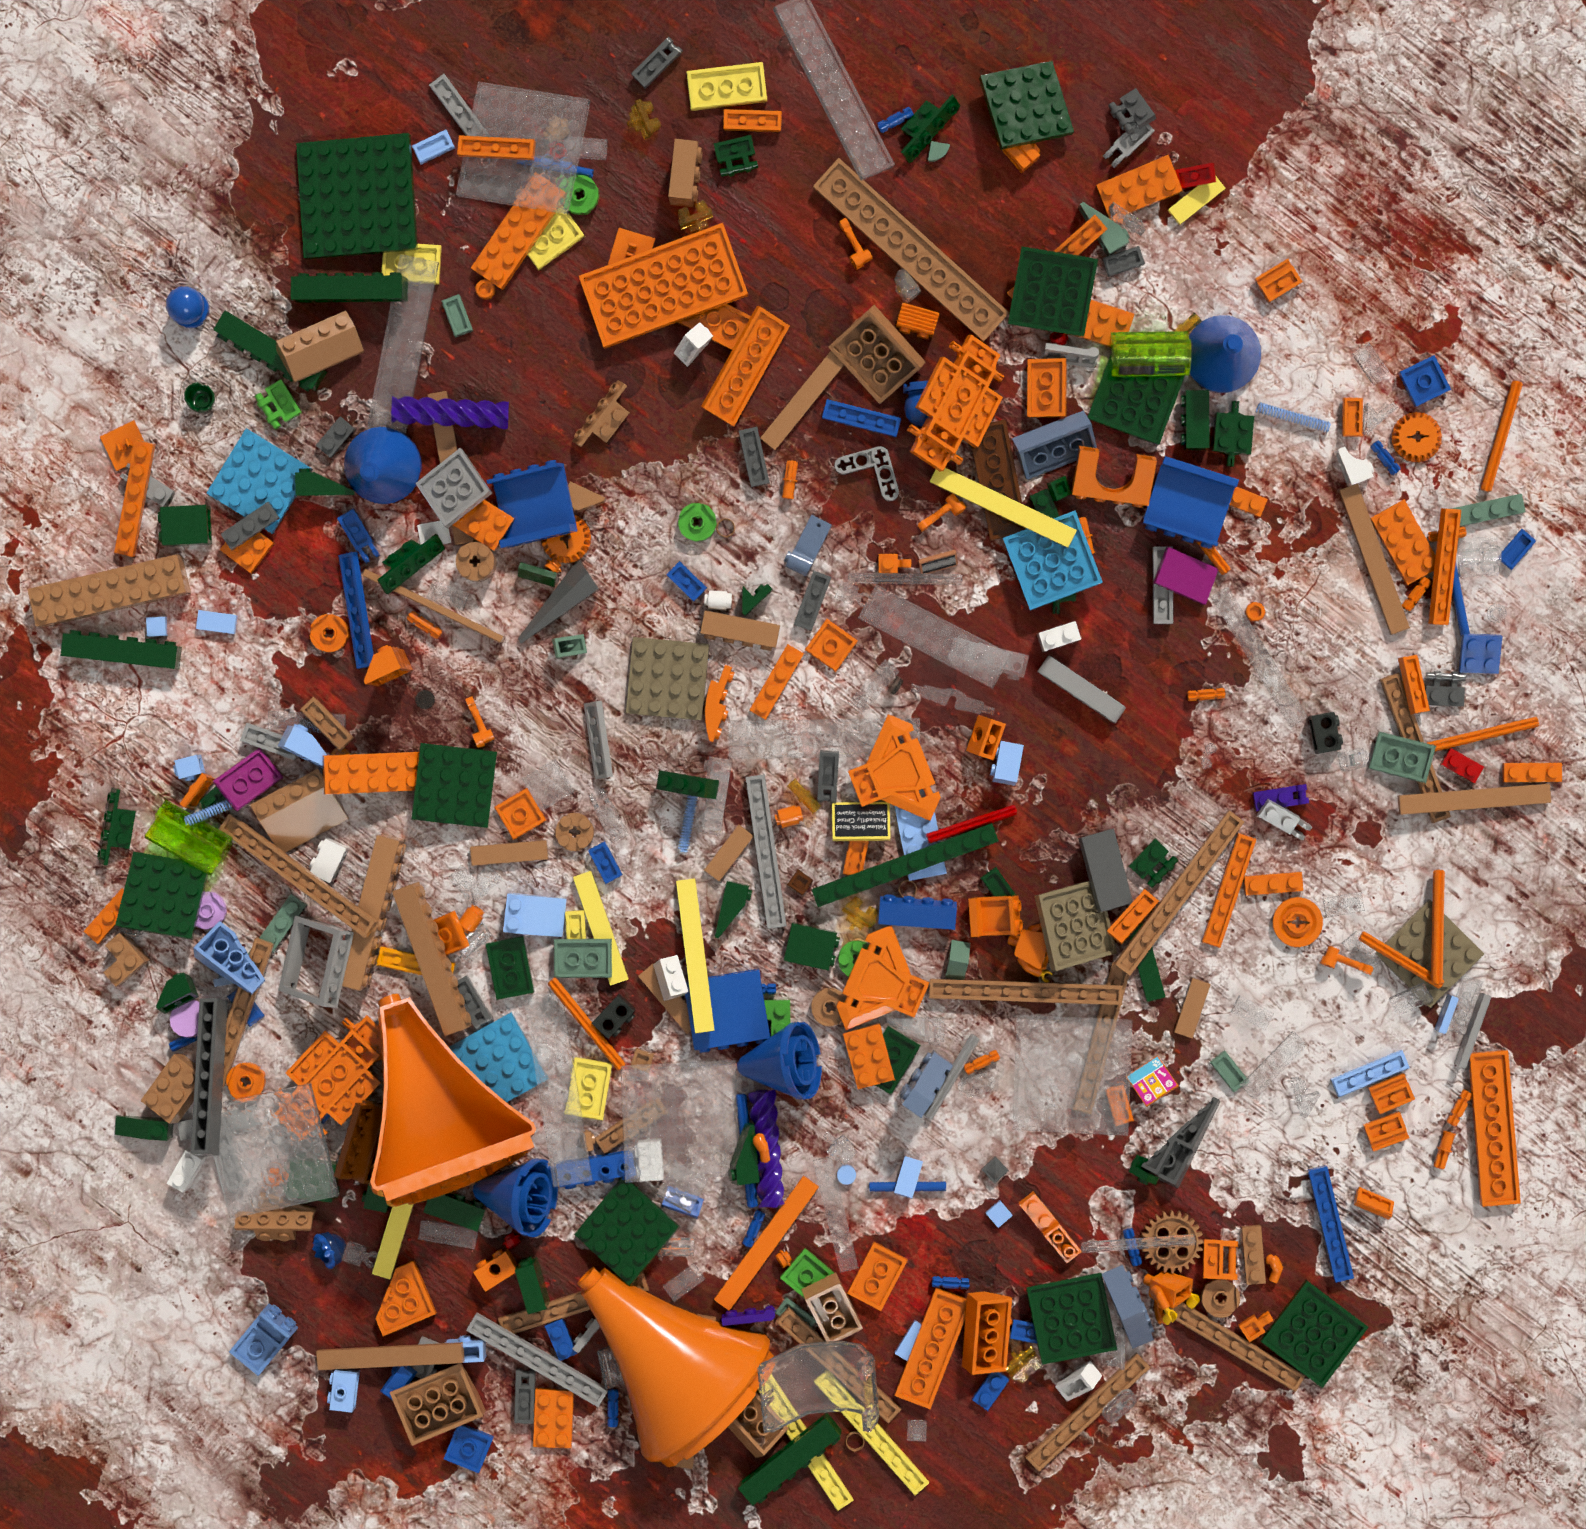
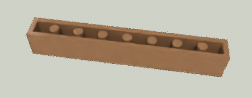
(432, 958)

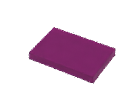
(1186, 575)
(247, 779)

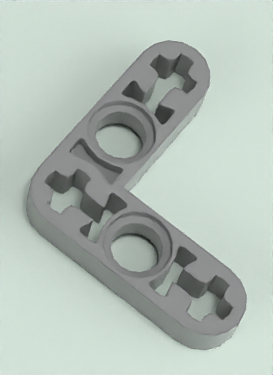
(871, 462)

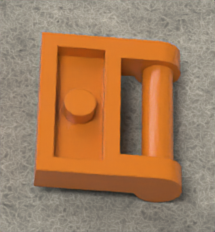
(1214, 1259)

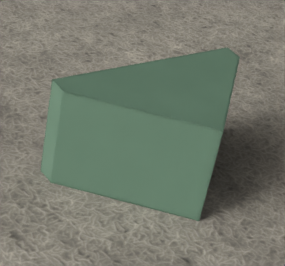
(569, 646)
(958, 960)

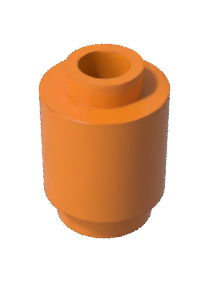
(789, 816)
(471, 918)

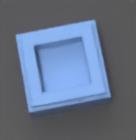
(156, 626)
(999, 1213)

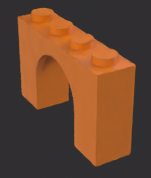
(1136, 491)

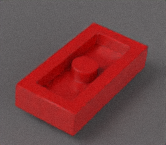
(1196, 175)
(1462, 765)

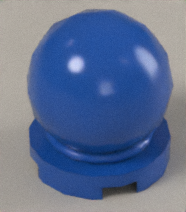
(187, 307)
(914, 391)

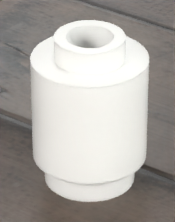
(718, 600)

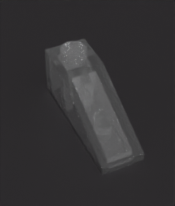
(924, 1028)

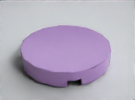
(211, 911)
(185, 1019)

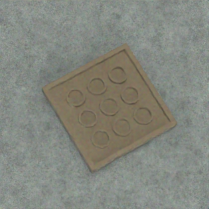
(667, 678)
(1073, 926)
(1415, 942)

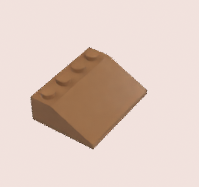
(877, 354)
(299, 811)
(437, 1403)

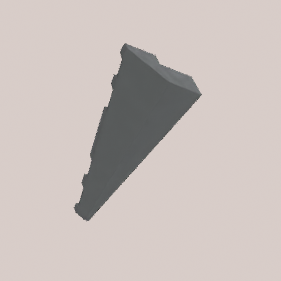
(570, 592)
(1176, 1155)

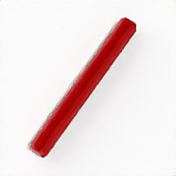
(971, 824)

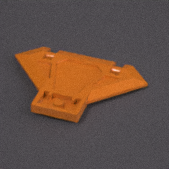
(896, 772)
(880, 982)

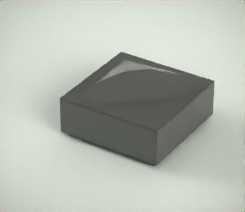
(995, 1169)

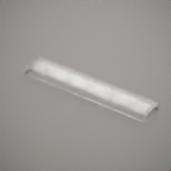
(835, 1214)

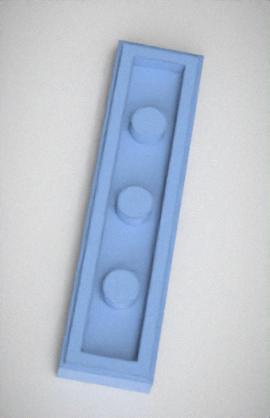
(1370, 1073)

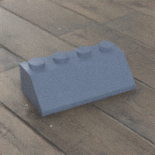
(1053, 444)

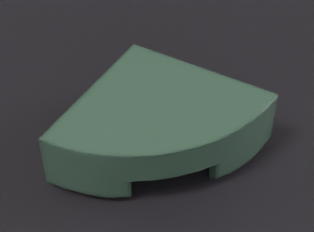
(937, 151)

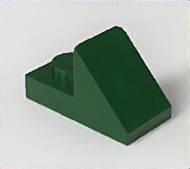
(750, 602)

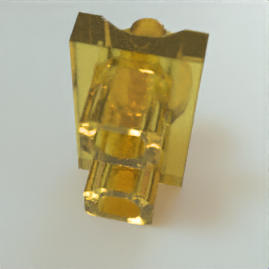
(640, 119)
(702, 214)
(858, 917)
(1021, 1363)

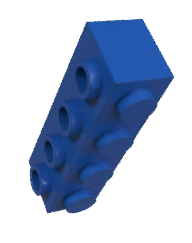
(917, 912)
(604, 1168)

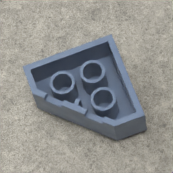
(924, 1081)
(1129, 1306)

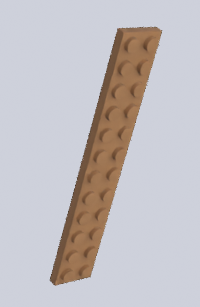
(910, 250)

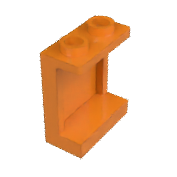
(995, 916)

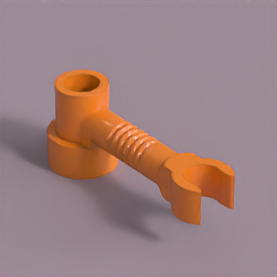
(860, 257)
(953, 504)
(484, 735)
(1332, 957)

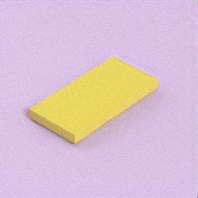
(727, 86)

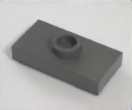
(1123, 261)

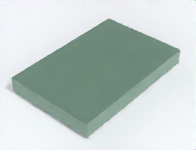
(1402, 757)
(582, 958)

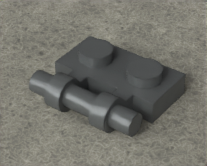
(1136, 107)
(1445, 695)

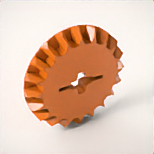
(1408, 447)
(578, 544)
(1305, 932)

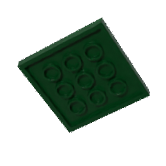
(1026, 105)
(1053, 291)
(1135, 403)
(453, 785)
(161, 896)
(627, 1231)
(1071, 1318)
(1314, 1333)

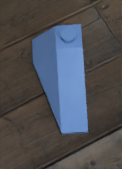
(227, 957)

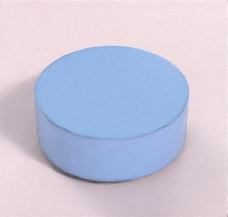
(846, 1174)

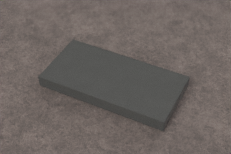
(1105, 870)

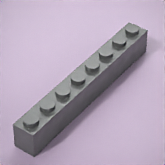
(209, 1077)

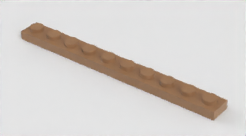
(298, 875)
(1179, 892)
(1026, 991)

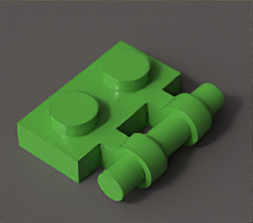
(283, 401)

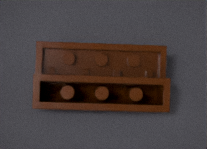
(360, 1143)

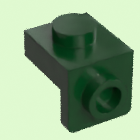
(1143, 1175)

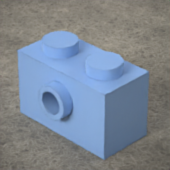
(1007, 763)
(473, 1348)
(344, 1390)

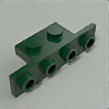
(926, 124)
(408, 561)
(117, 828)

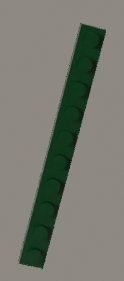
(905, 865)

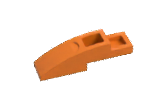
(714, 710)
(1050, 1227)

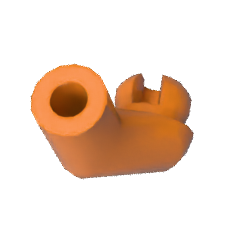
(762, 1146)
(1276, 1266)
(1158, 1313)

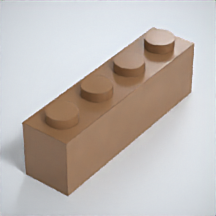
(740, 629)

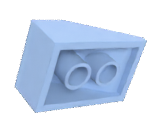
(302, 744)
(534, 915)

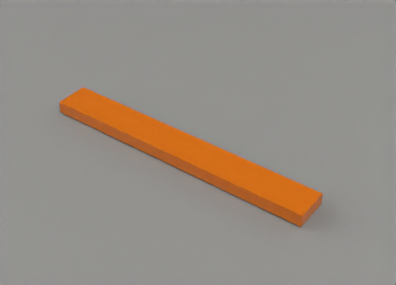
(766, 1242)

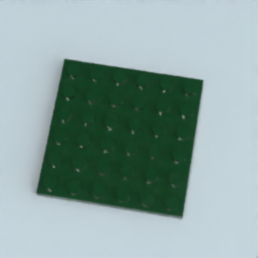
(357, 196)

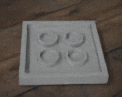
(453, 488)

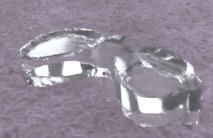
(1205, 761)

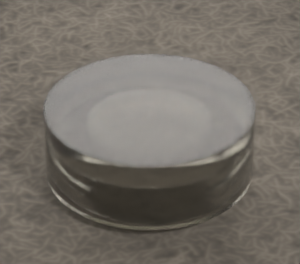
(895, 685)
(425, 699)

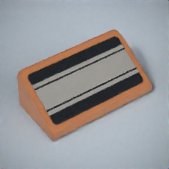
(938, 562)

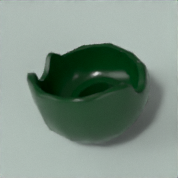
(199, 397)

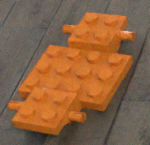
(957, 403)
(340, 1069)

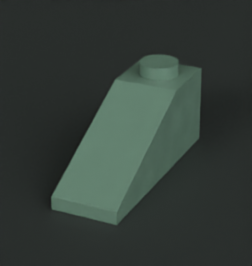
(1114, 237)

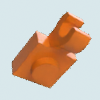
(889, 563)
(1253, 1327)

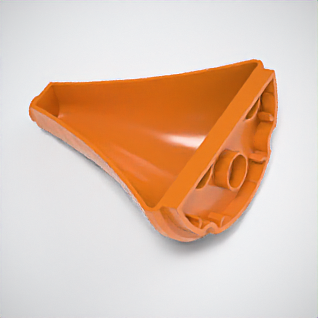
(437, 1115)
(678, 1368)

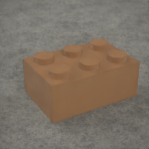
(685, 173)
(173, 1089)
(832, 1308)

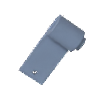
(808, 545)

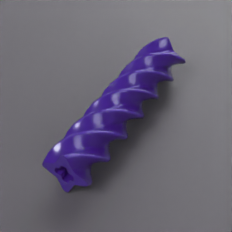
(448, 412)
(764, 1116)

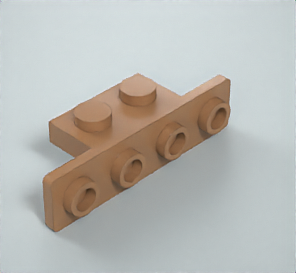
(605, 418)
(275, 1224)

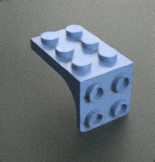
(264, 1339)

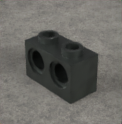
(1319, 733)
(610, 1013)

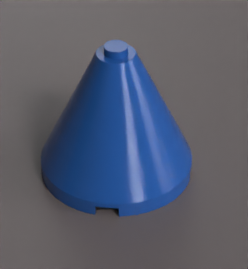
(1224, 354)
(382, 465)
(786, 1062)
(521, 1196)

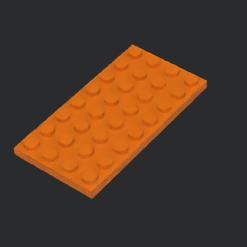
(663, 285)

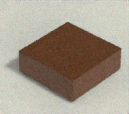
(800, 882)

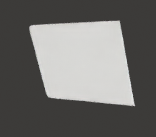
(429, 529)

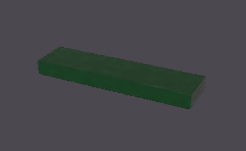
(1149, 974)

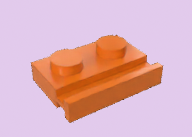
(1278, 280)
(1391, 1093)
(1386, 1131)

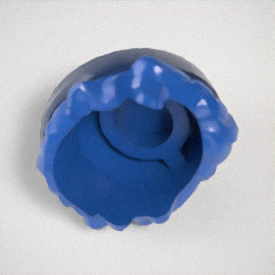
(329, 1248)

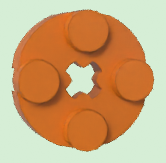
(318, 632)
(243, 1070)

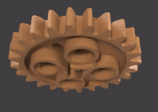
(1171, 1258)

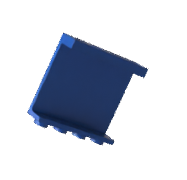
(537, 501)
(1189, 502)
(736, 1011)

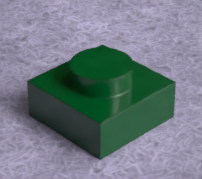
(1059, 488)

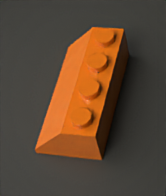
(387, 665)
(986, 1332)

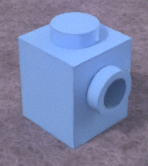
(189, 767)

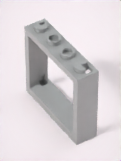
(335, 965)

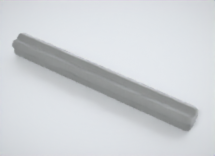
(950, 1077)

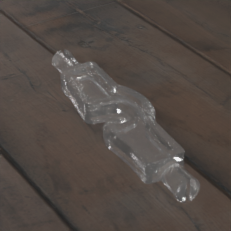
(942, 697)

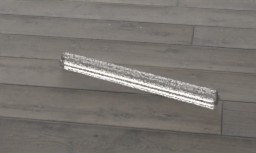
(902, 578)
(1138, 1243)

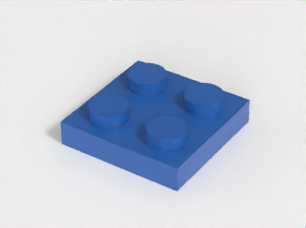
(1424, 381)
(1480, 653)
(468, 1447)

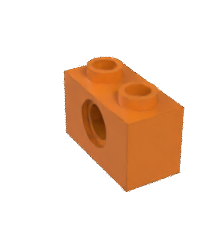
(985, 737)
(489, 1278)

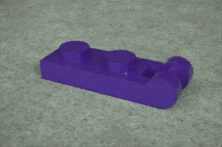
(1281, 796)
(749, 1315)

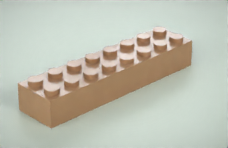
(109, 591)
(375, 902)

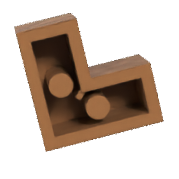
(129, 959)

